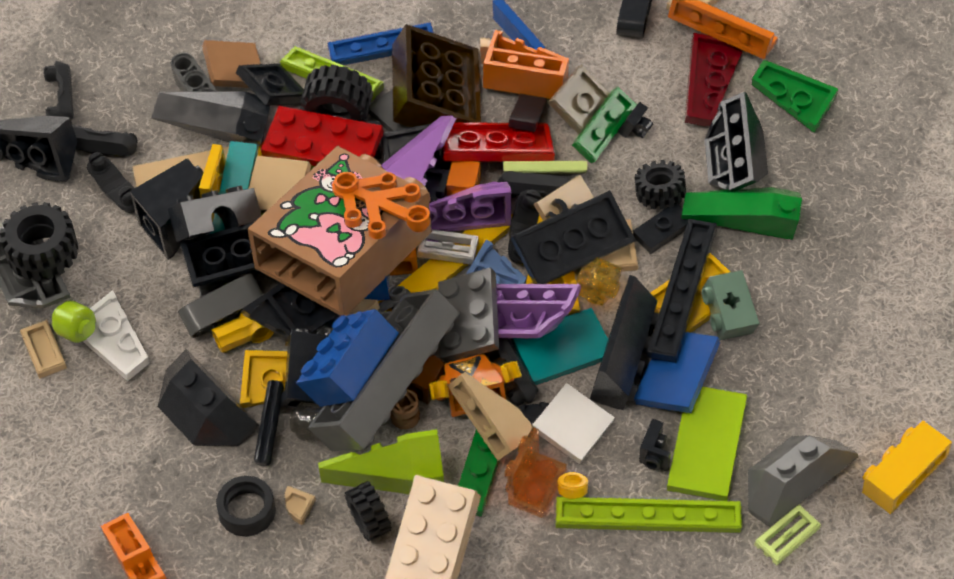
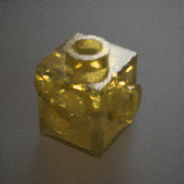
(599, 281)

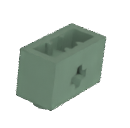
(734, 292)

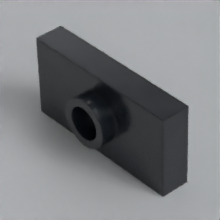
(661, 228)

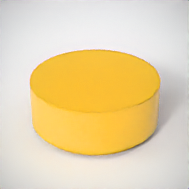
(572, 485)

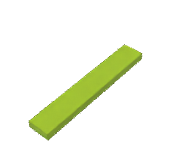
(648, 514)

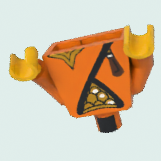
(481, 369)

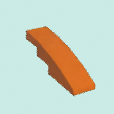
(131, 549)

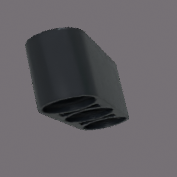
(633, 18)

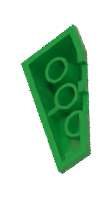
(754, 210)

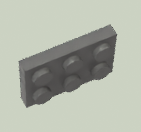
(477, 323)

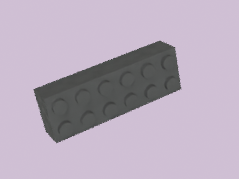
(421, 323)

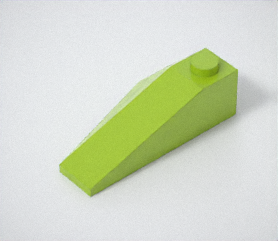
(388, 467)

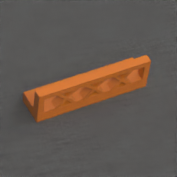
(723, 26)

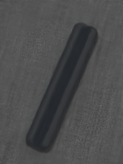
(268, 423)

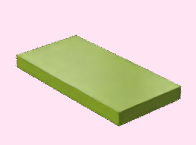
(708, 445)

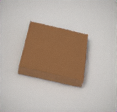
(225, 57)

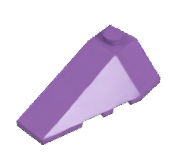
(473, 208)

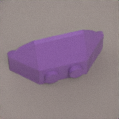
(533, 308)

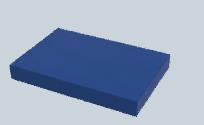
(679, 383)

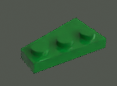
(795, 93)

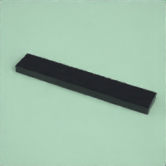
(682, 291)

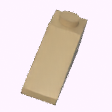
(493, 416)

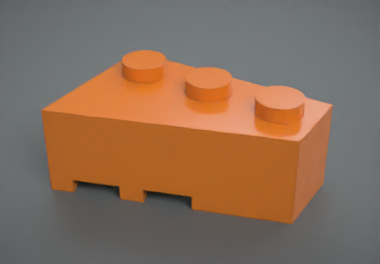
(521, 69)

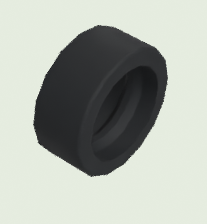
(252, 525)

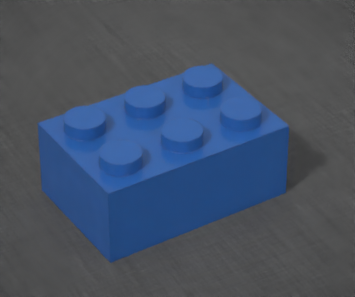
(347, 357)

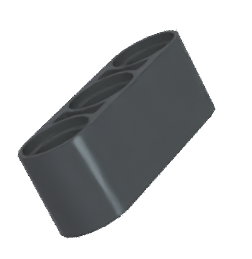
(189, 75)
(219, 305)

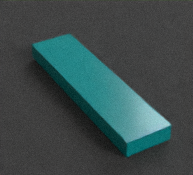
(237, 171)

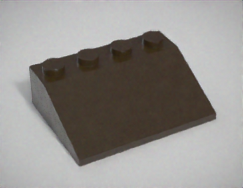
(433, 79)

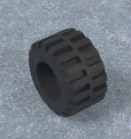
(337, 93)
(44, 258)

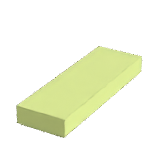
(546, 167)

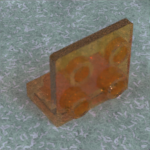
(532, 476)

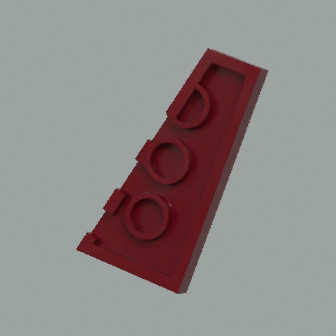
(708, 77)

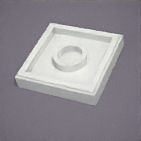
(573, 423)

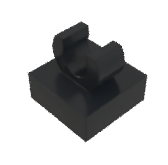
(637, 123)

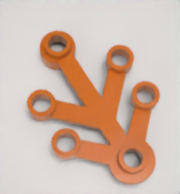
(349, 187)

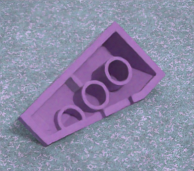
(418, 154)

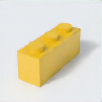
(905, 466)

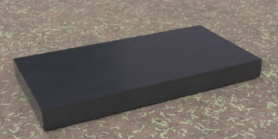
(573, 239)

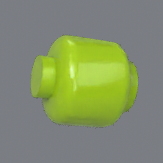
(73, 321)

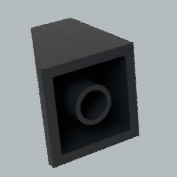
(160, 193)

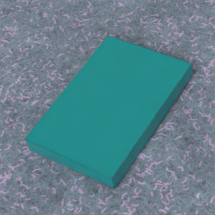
(569, 348)

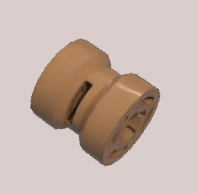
(408, 414)

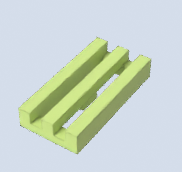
(770, 550)

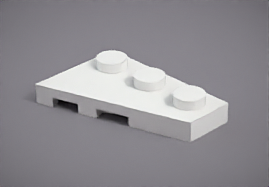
(115, 338)

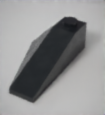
(219, 115)
(40, 144)

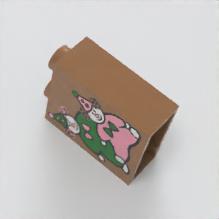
(312, 249)

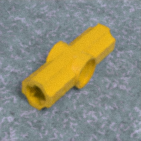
(239, 332)

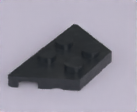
(287, 310)

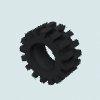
(648, 188)
(368, 511)

